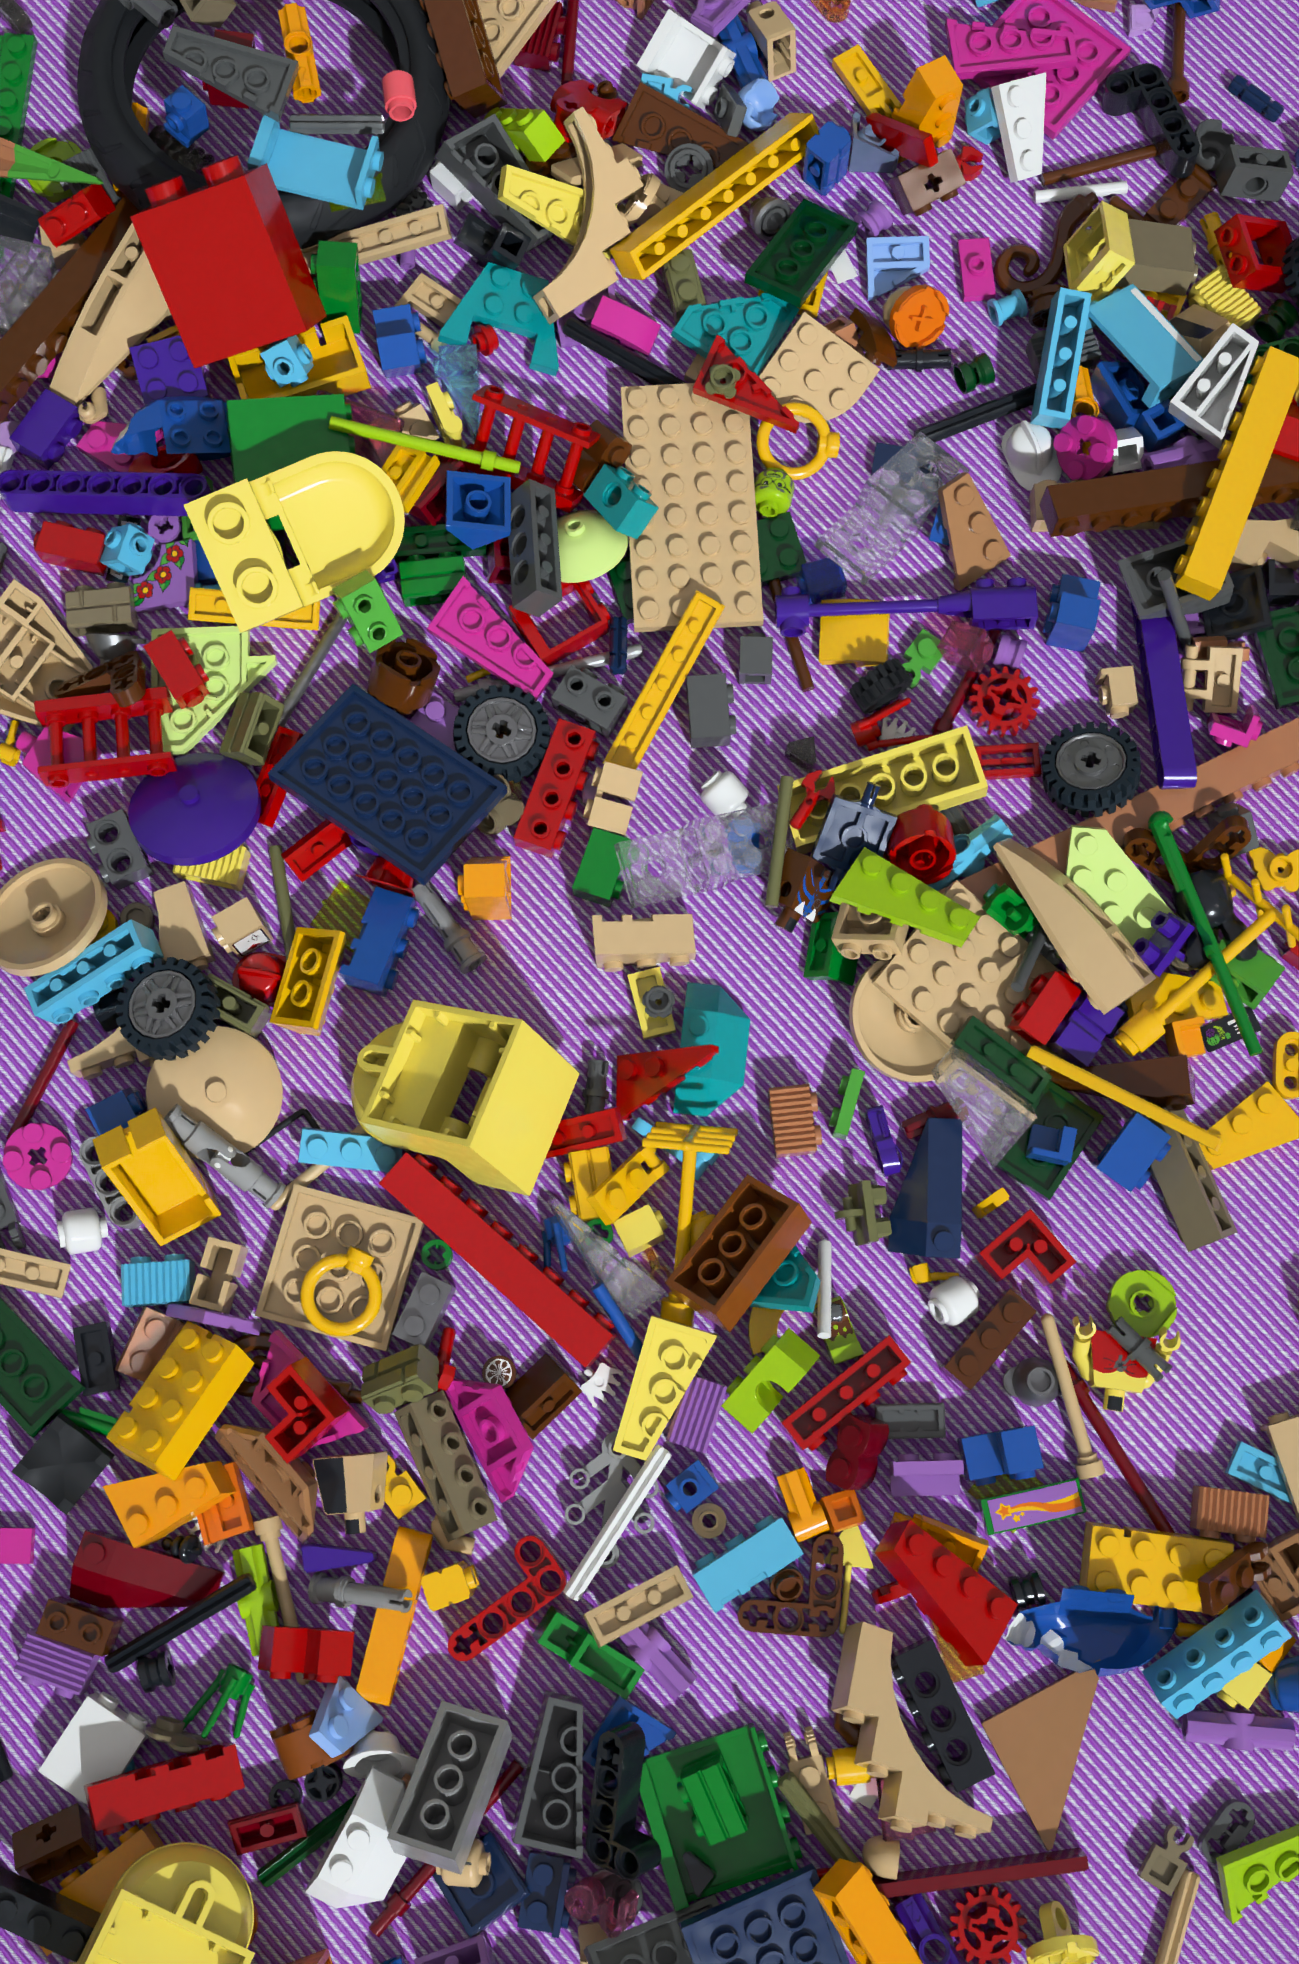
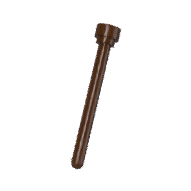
(1177, 81)

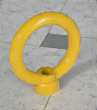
(827, 443)
(358, 1262)

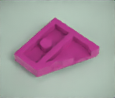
(98, 444)

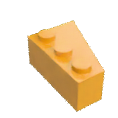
(931, 101)
(486, 887)
(157, 1505)

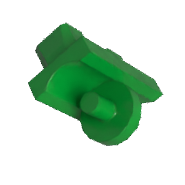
(1009, 910)

